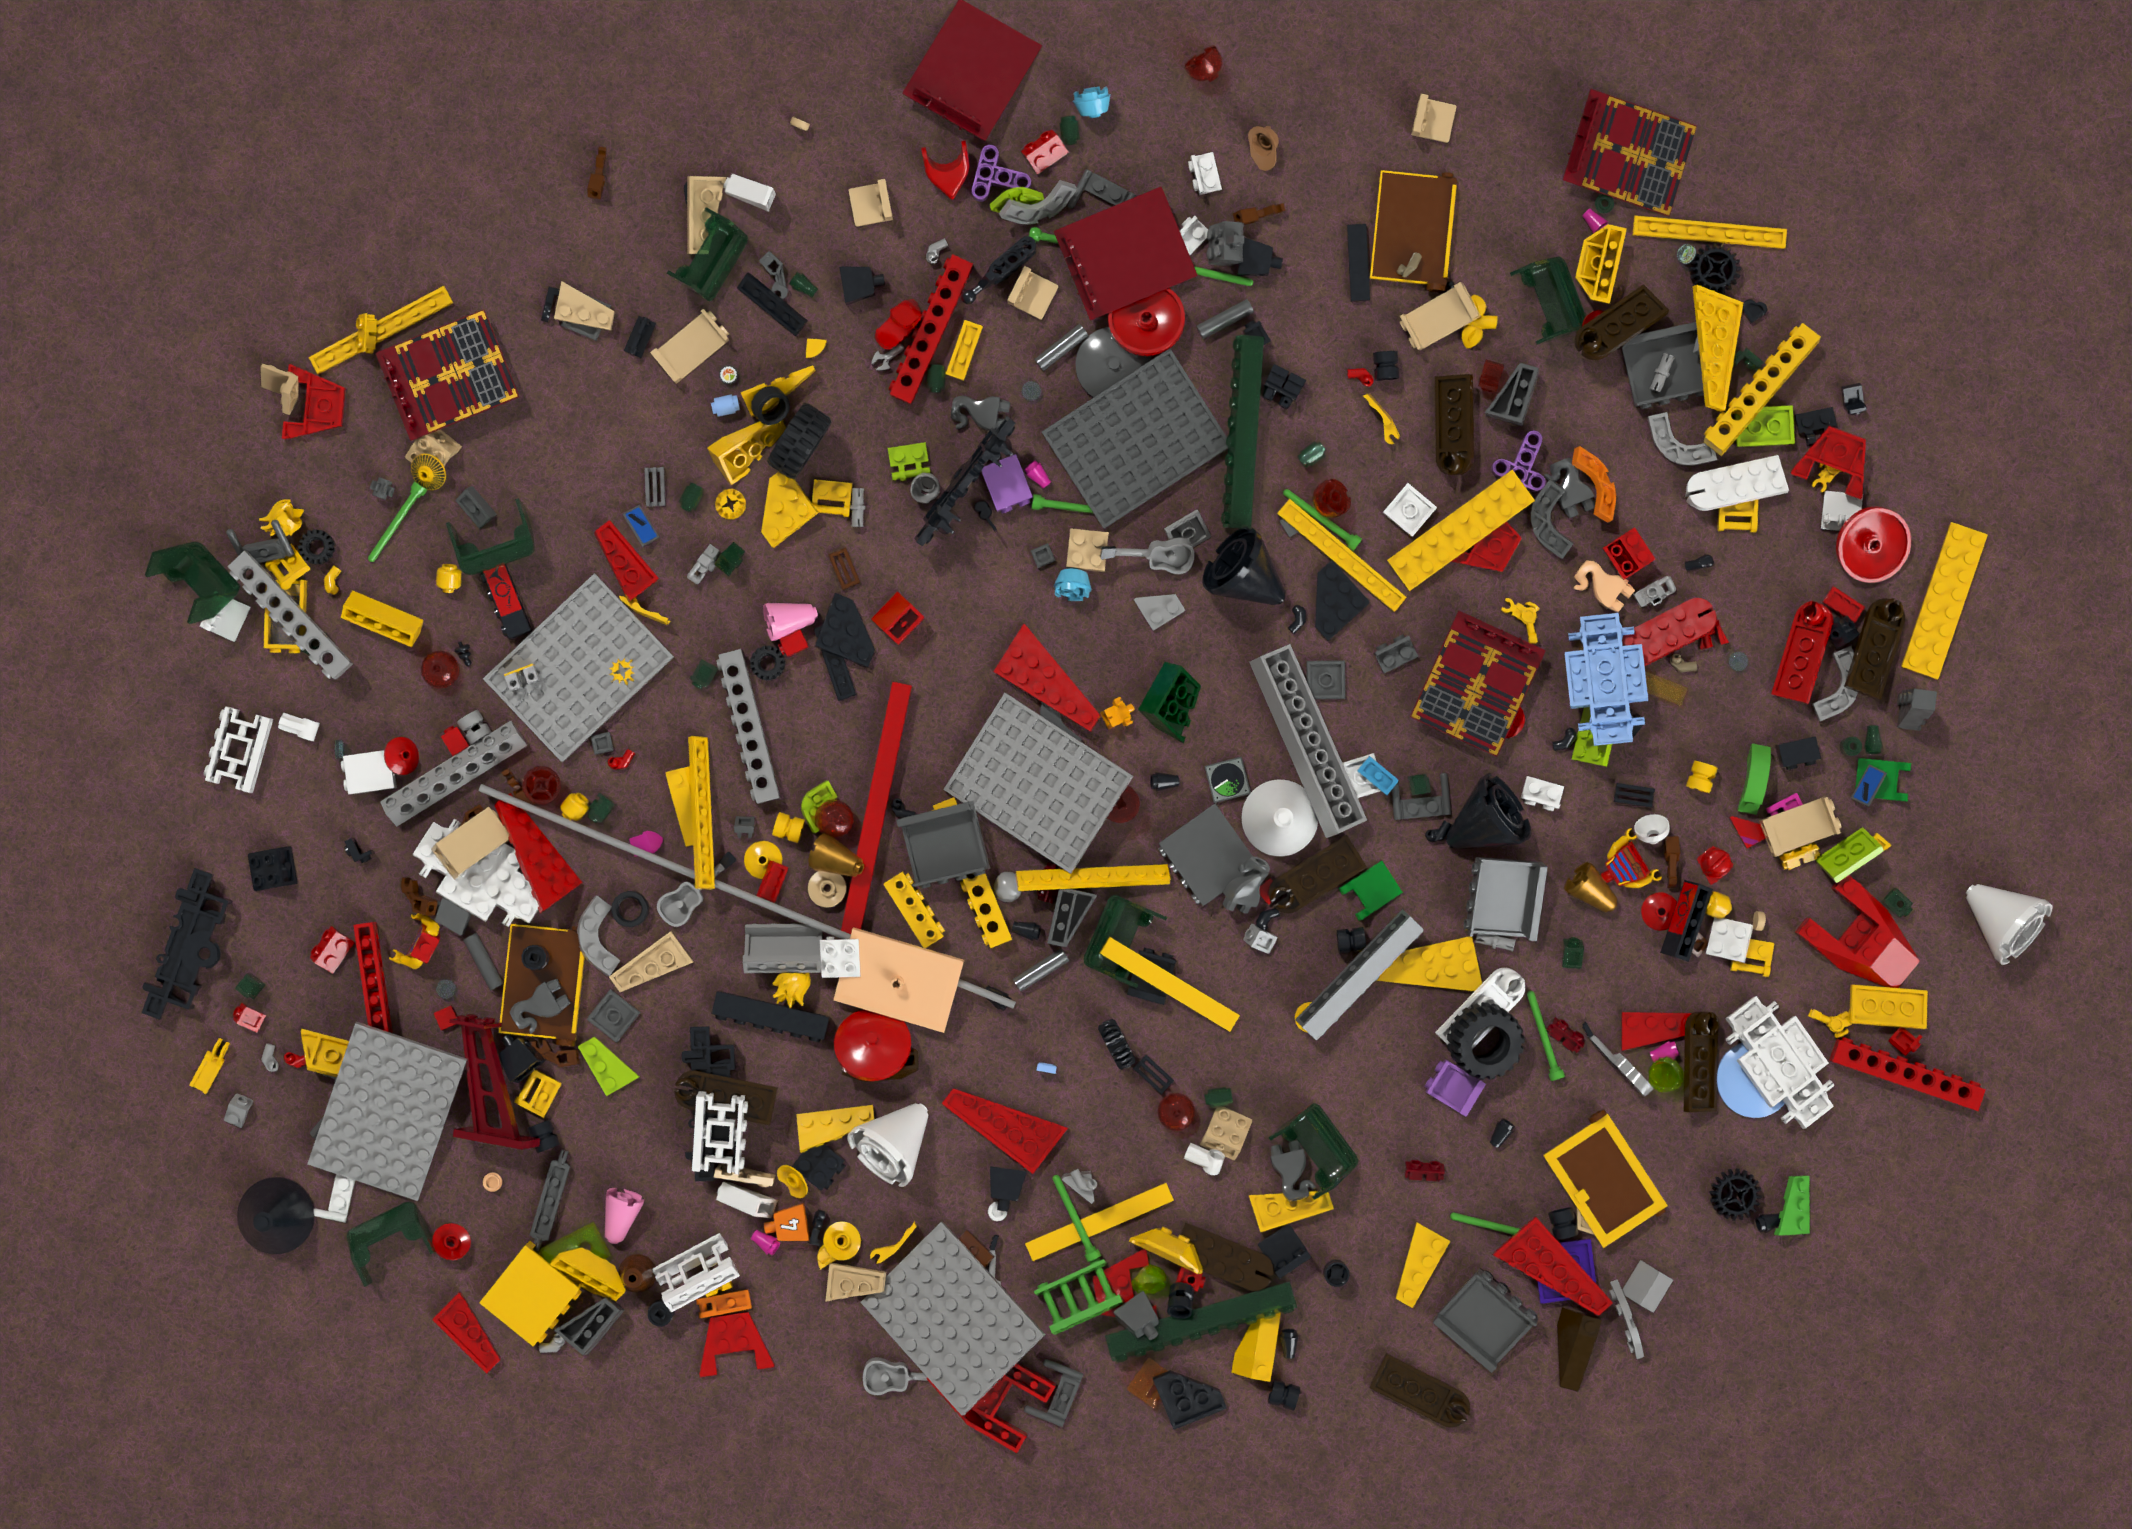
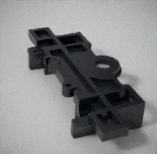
(963, 477)
(185, 941)
(701, 1060)

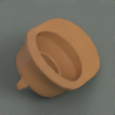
(1263, 146)

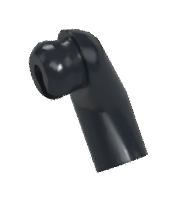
(1702, 562)
(1300, 618)
(1568, 740)
(899, 809)
(1438, 834)
(1265, 917)

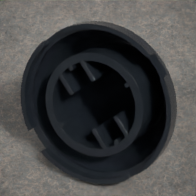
(1244, 570)
(1489, 817)
(276, 1215)

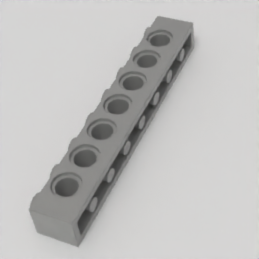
(245, 562)
(725, 661)
(453, 773)

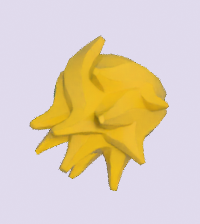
(286, 515)
(791, 987)

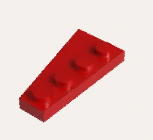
(625, 562)
(1650, 1027)
(465, 1330)

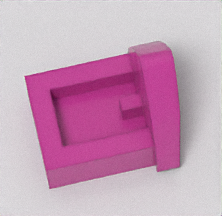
(647, 841)

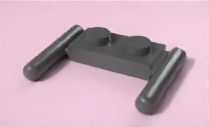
(1100, 188)
(265, 550)
(1422, 806)
(1063, 1396)

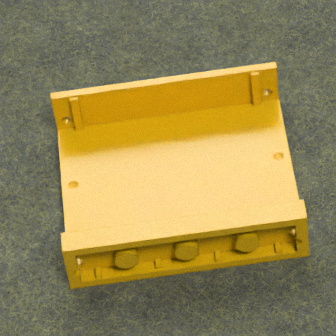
(530, 1295)

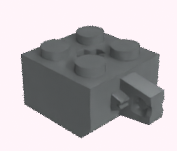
(1225, 243)

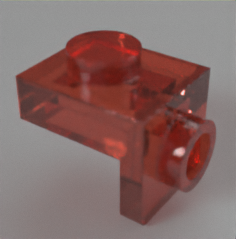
(1490, 376)

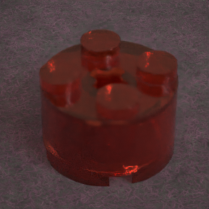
(1129, 811)

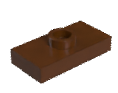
(981, 1253)

